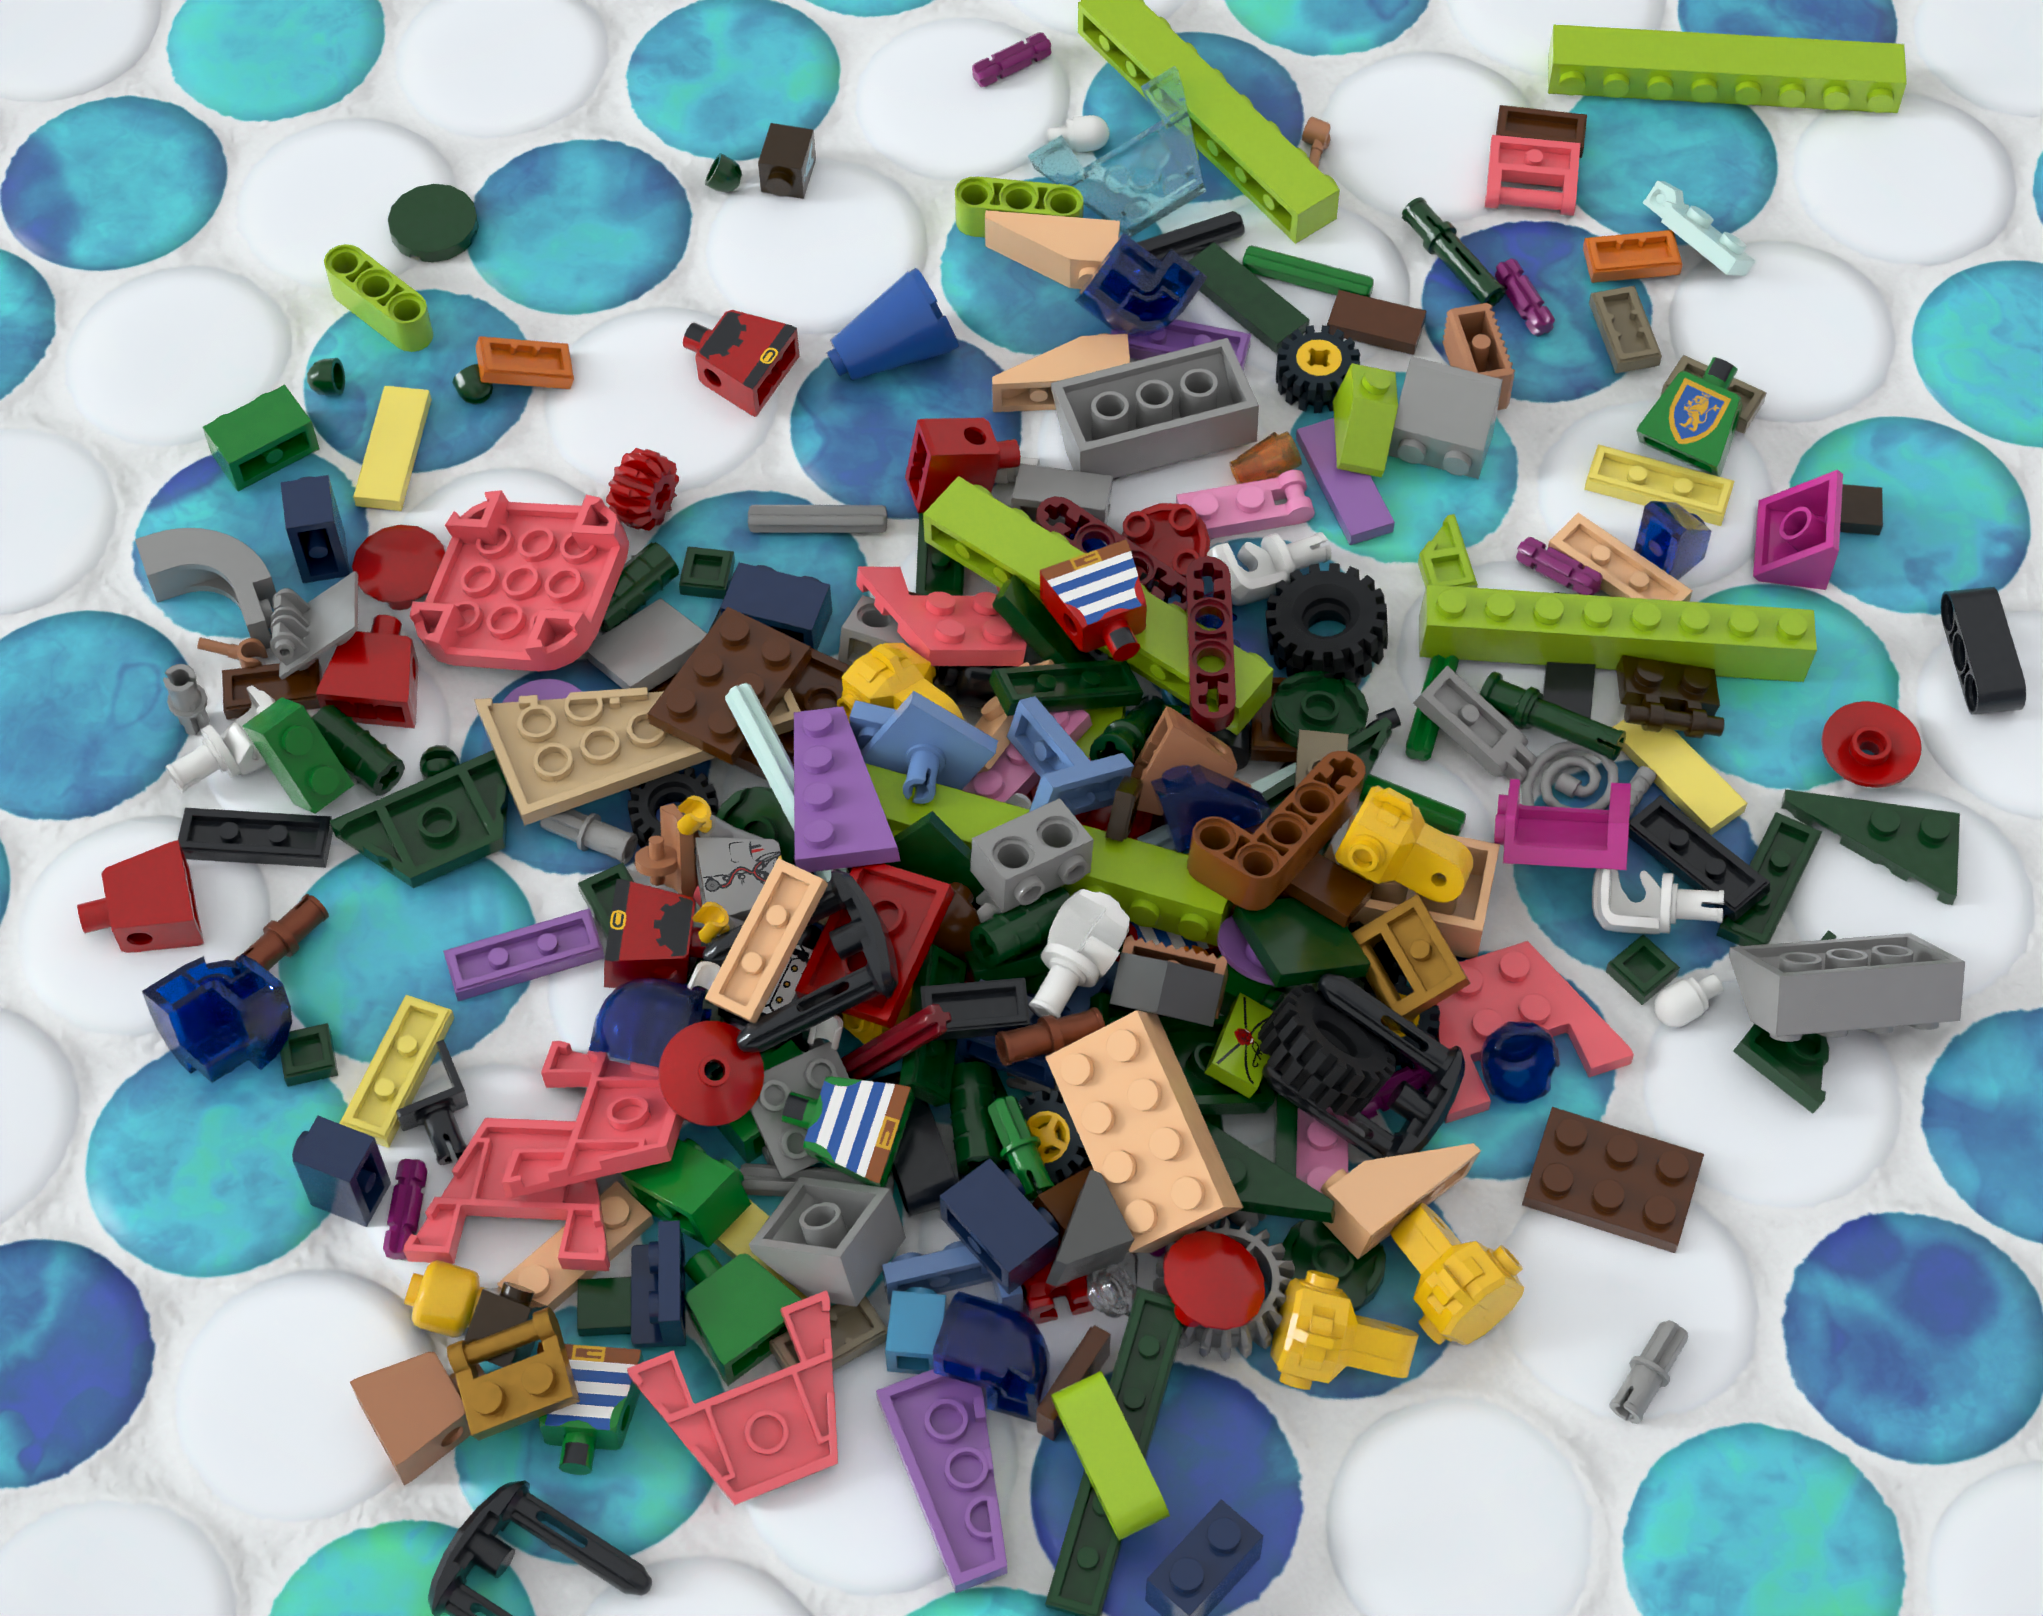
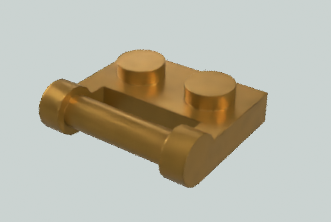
(1420, 954)
(520, 1389)

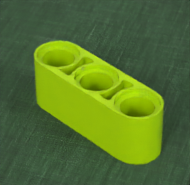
(980, 194)
(378, 297)
(1110, 1455)

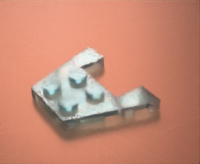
(1142, 176)

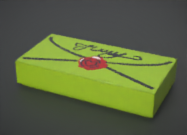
(1237, 1054)

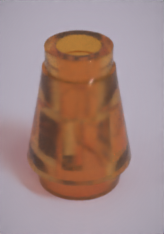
(1266, 459)

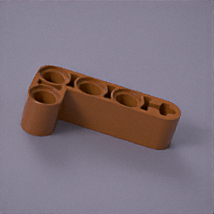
(1260, 865)

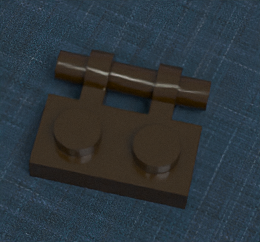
(1669, 696)

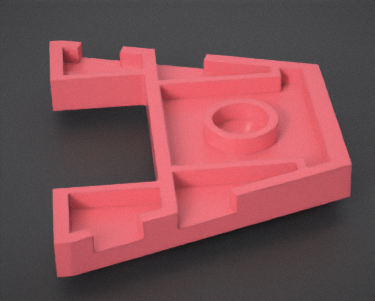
(944, 626)
(1520, 987)
(617, 1129)
(479, 1192)
(766, 1428)

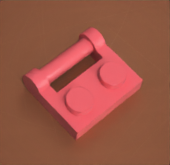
(1536, 164)

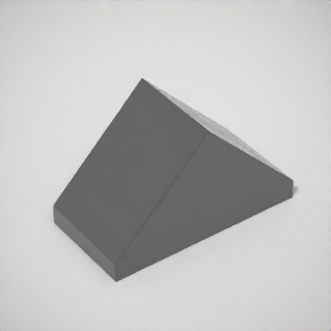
(1167, 989)
(1093, 1236)

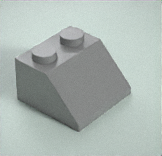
(1445, 417)
(831, 1238)

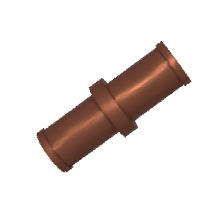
(283, 936)
(1046, 1036)

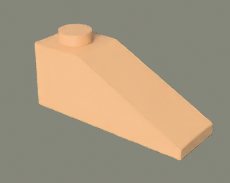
(1052, 245)
(1029, 383)
(1387, 1189)

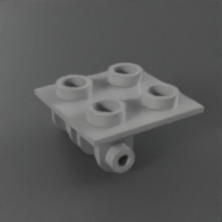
(308, 629)
(803, 1076)

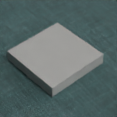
(646, 647)

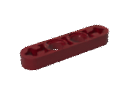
(1090, 527)
(1210, 643)

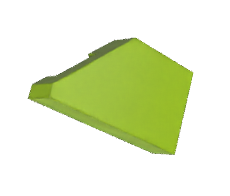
(1445, 558)

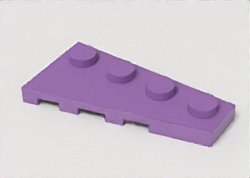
(834, 798)
(949, 1462)

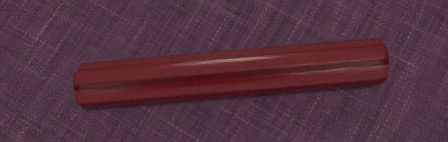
(896, 1042)

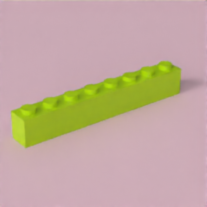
(1726, 68)
(1222, 120)
(1006, 543)
(1601, 629)
(1142, 877)

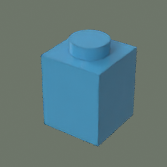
(913, 1329)

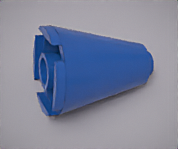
(893, 331)

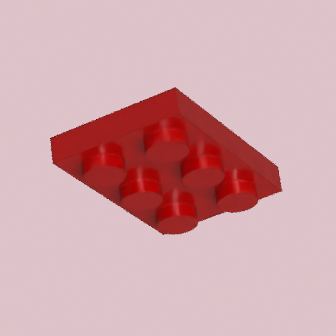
(912, 913)

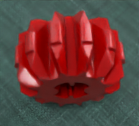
(642, 489)

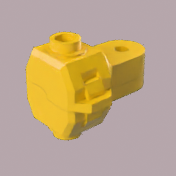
(888, 677)
(1395, 843)
(1461, 1285)
(1324, 1336)

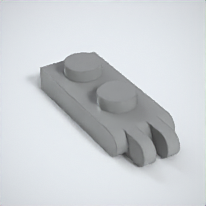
(1476, 726)

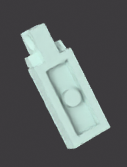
(1696, 229)

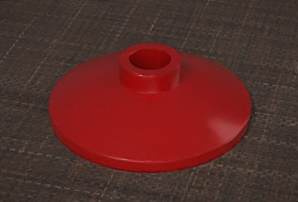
(1876, 729)
(689, 1089)

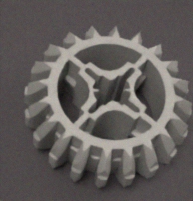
(1276, 1276)

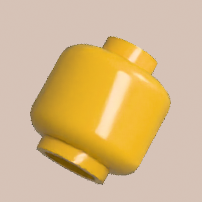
(444, 1298)

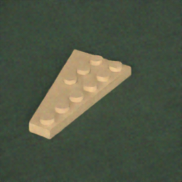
(588, 746)

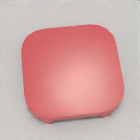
(522, 584)

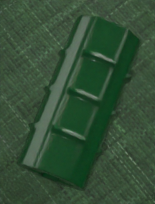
(638, 582)
(359, 751)
(1016, 930)
(972, 1127)

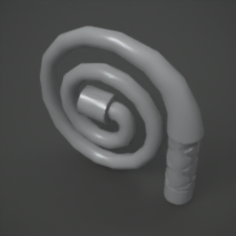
(1572, 786)

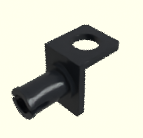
(437, 1113)

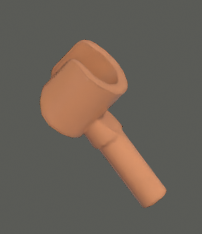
(1317, 134)
(243, 652)

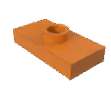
(1632, 256)
(524, 362)

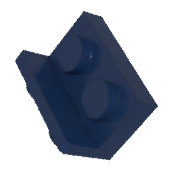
(659, 1289)

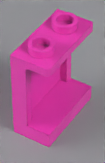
(1564, 834)

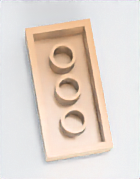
(1144, 1130)

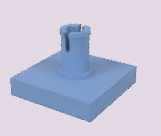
(929, 748)

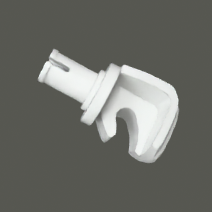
(1268, 564)
(229, 752)
(1656, 910)
(1079, 948)

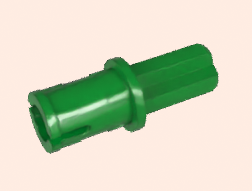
(1019, 1145)

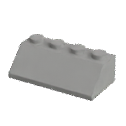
(1156, 410)
(1848, 985)

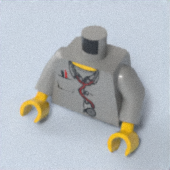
(728, 867)

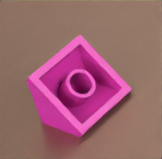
(1800, 533)

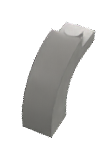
(212, 562)

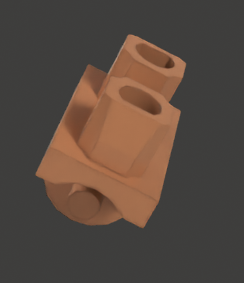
(671, 856)

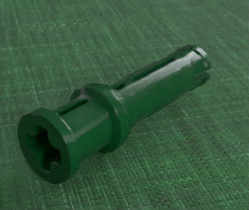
(1530, 709)
(1130, 733)

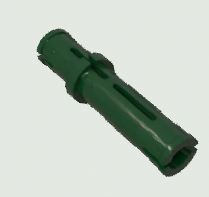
(1441, 240)

